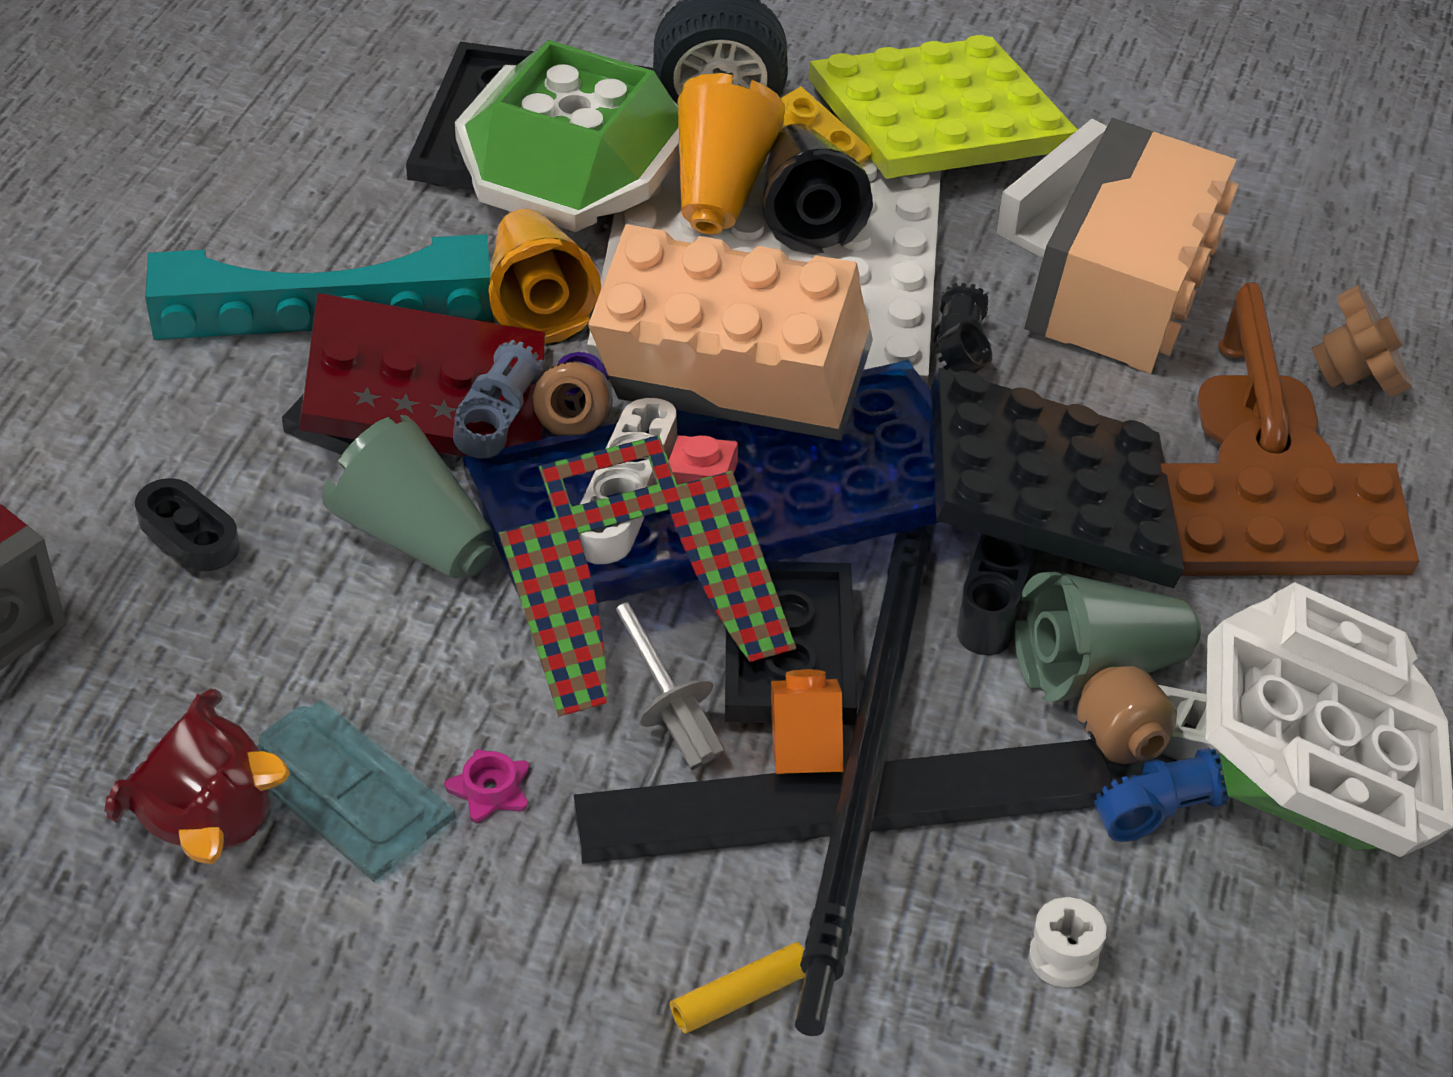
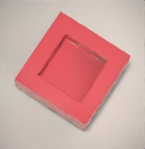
(702, 457)

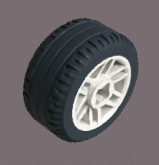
(720, 38)

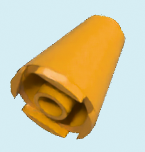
(723, 146)
(541, 277)

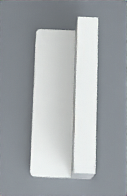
(1039, 197)

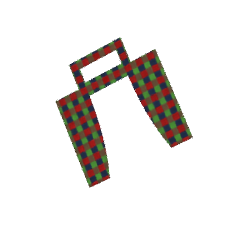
(558, 585)

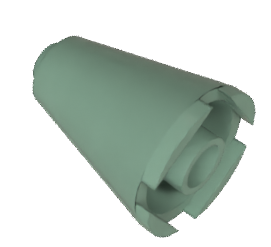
(409, 499)
(1092, 625)

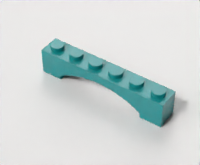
(209, 298)

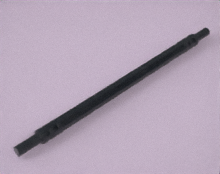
(834, 909)

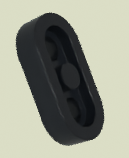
(187, 524)

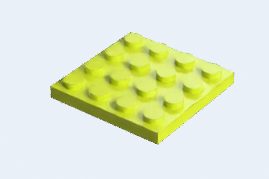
(940, 105)

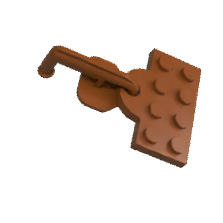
(1276, 489)

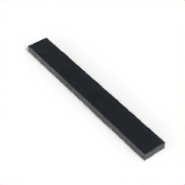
(805, 804)

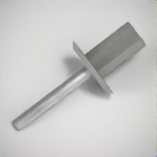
(678, 704)

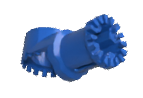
(1143, 801)

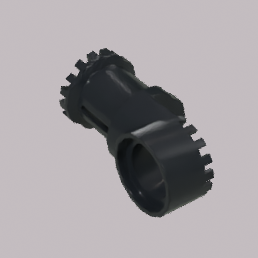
(960, 331)

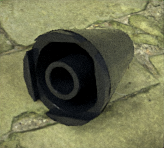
(814, 192)

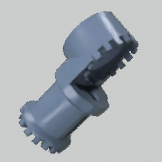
(484, 403)

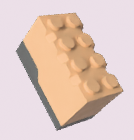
(1133, 245)
(733, 331)

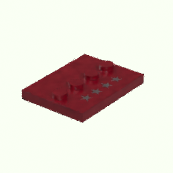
(403, 361)

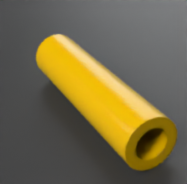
(738, 988)

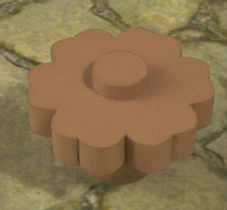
(1363, 347)

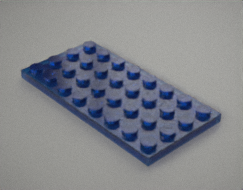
(796, 486)

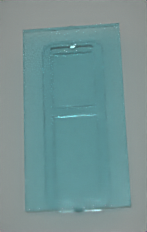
(352, 789)

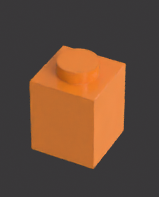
(807, 723)

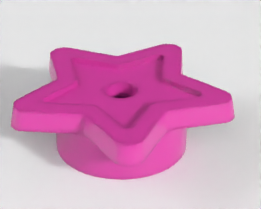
(485, 768)

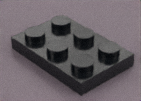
(821, 621)

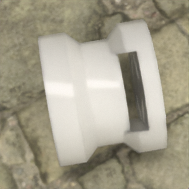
(1050, 951)

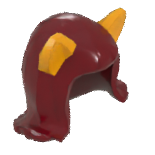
(200, 784)

